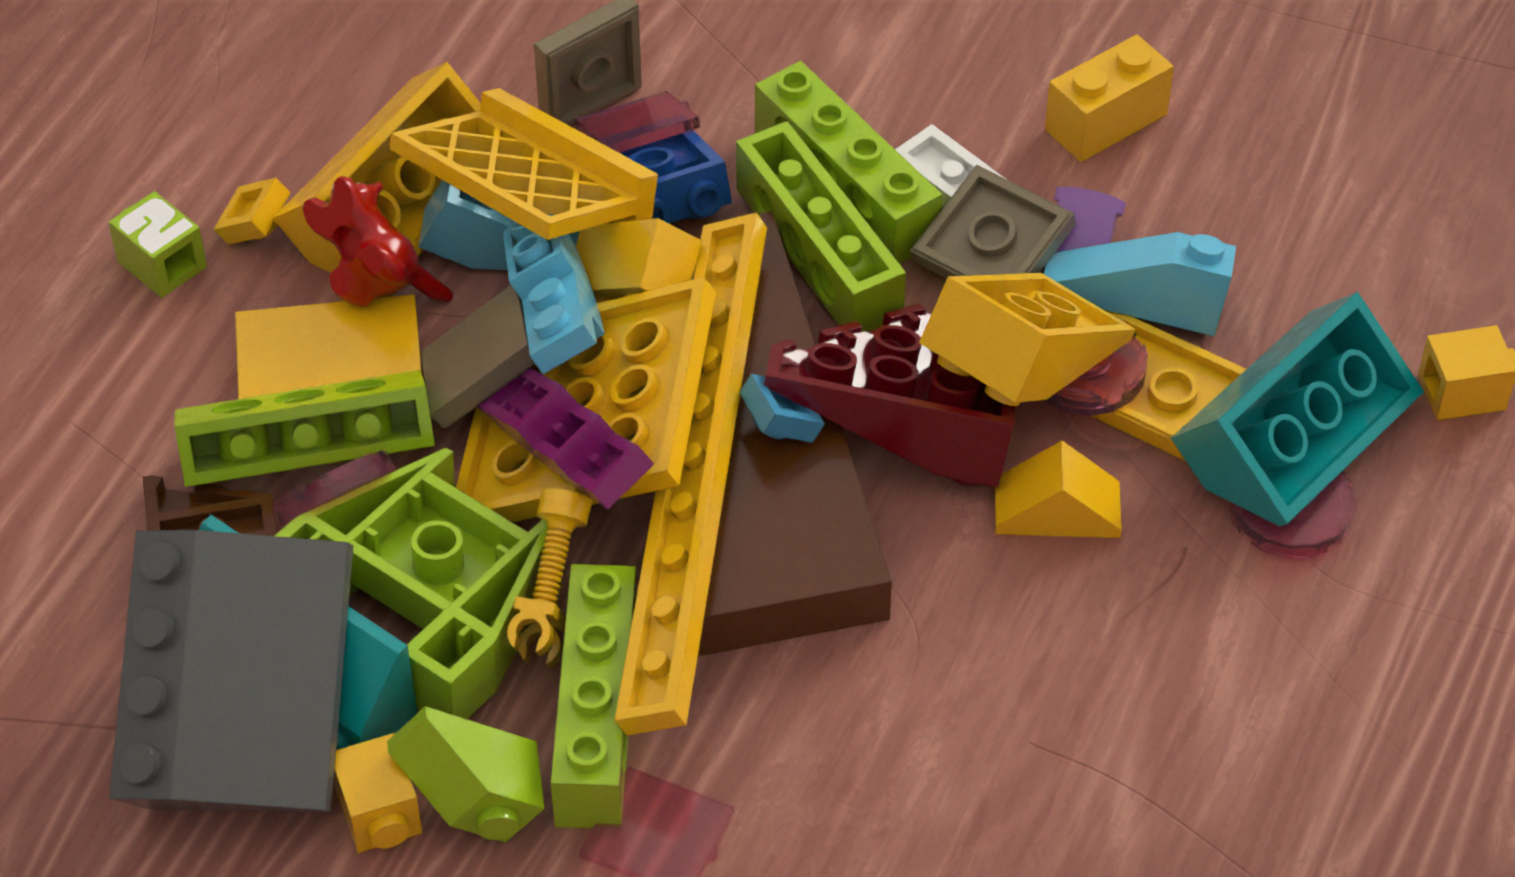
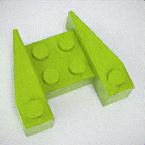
(439, 566)

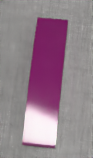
(567, 437)

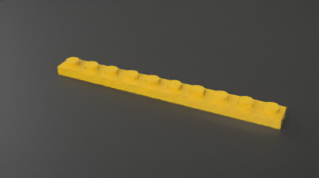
(687, 517)

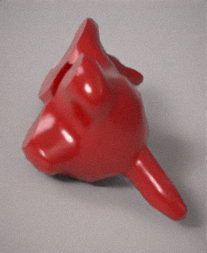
(372, 251)

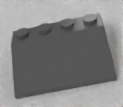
(231, 672)

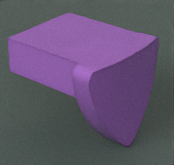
(1094, 216)

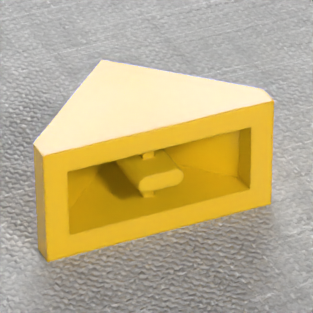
(1058, 496)

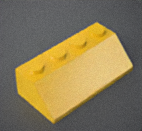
(367, 159)

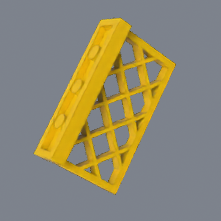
(531, 167)

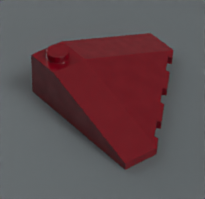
(898, 396)

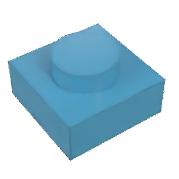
(778, 415)

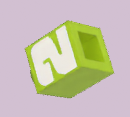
(157, 244)

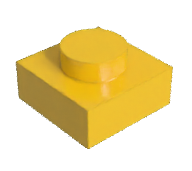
(251, 211)

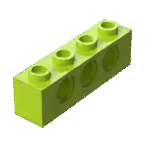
(864, 165)
(819, 227)
(303, 428)
(588, 742)

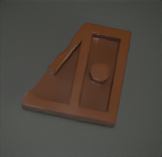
(180, 510)

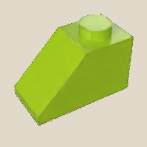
(471, 772)

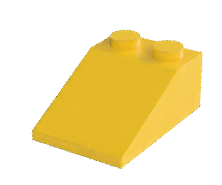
(1020, 334)

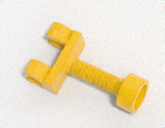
(563, 513)

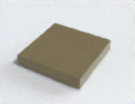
(589, 62)
(992, 230)
(476, 358)

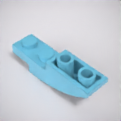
(554, 295)

